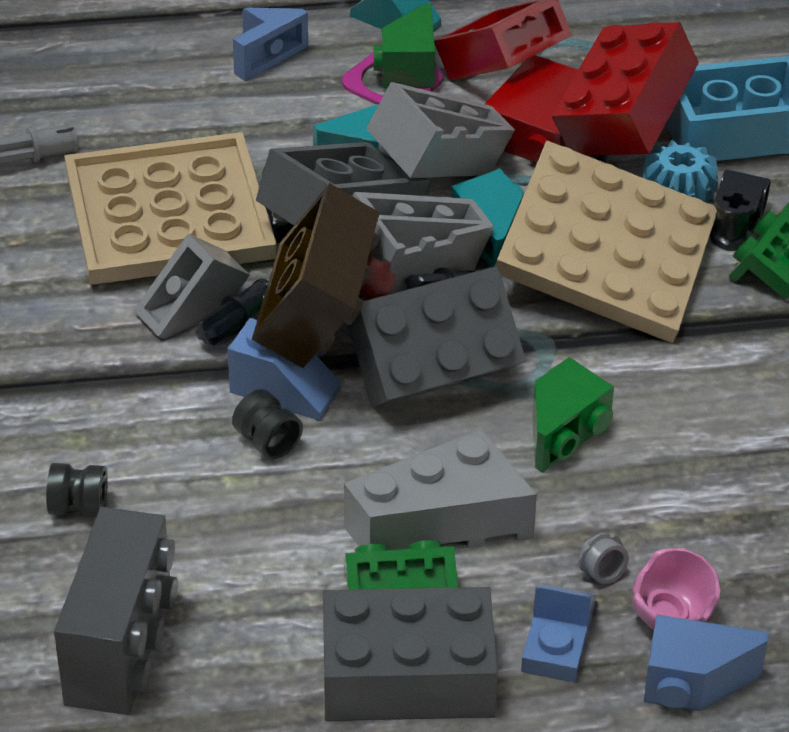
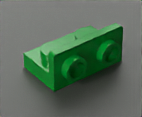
(768, 253)
(420, 566)

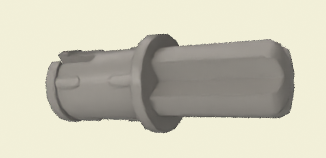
(39, 144)

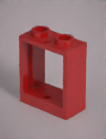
(502, 38)

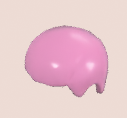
(676, 586)

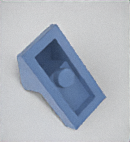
(268, 39)
(558, 632)

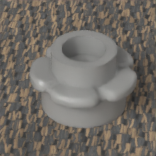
(603, 558)

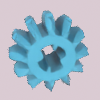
(683, 170)

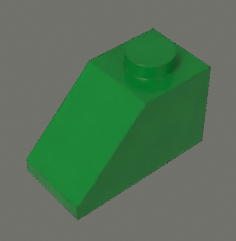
(407, 50)

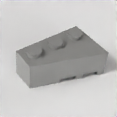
(438, 133)
(427, 233)
(442, 496)

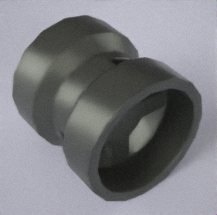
(270, 427)
(76, 489)

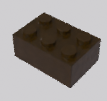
(317, 277)

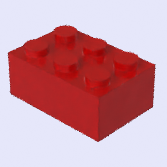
(626, 89)

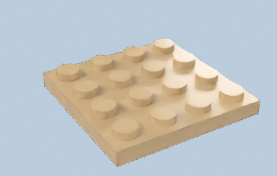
(146, 198)
(607, 241)

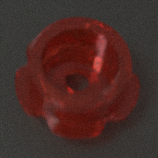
(379, 281)

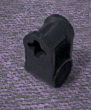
(738, 206)

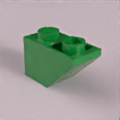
(567, 411)

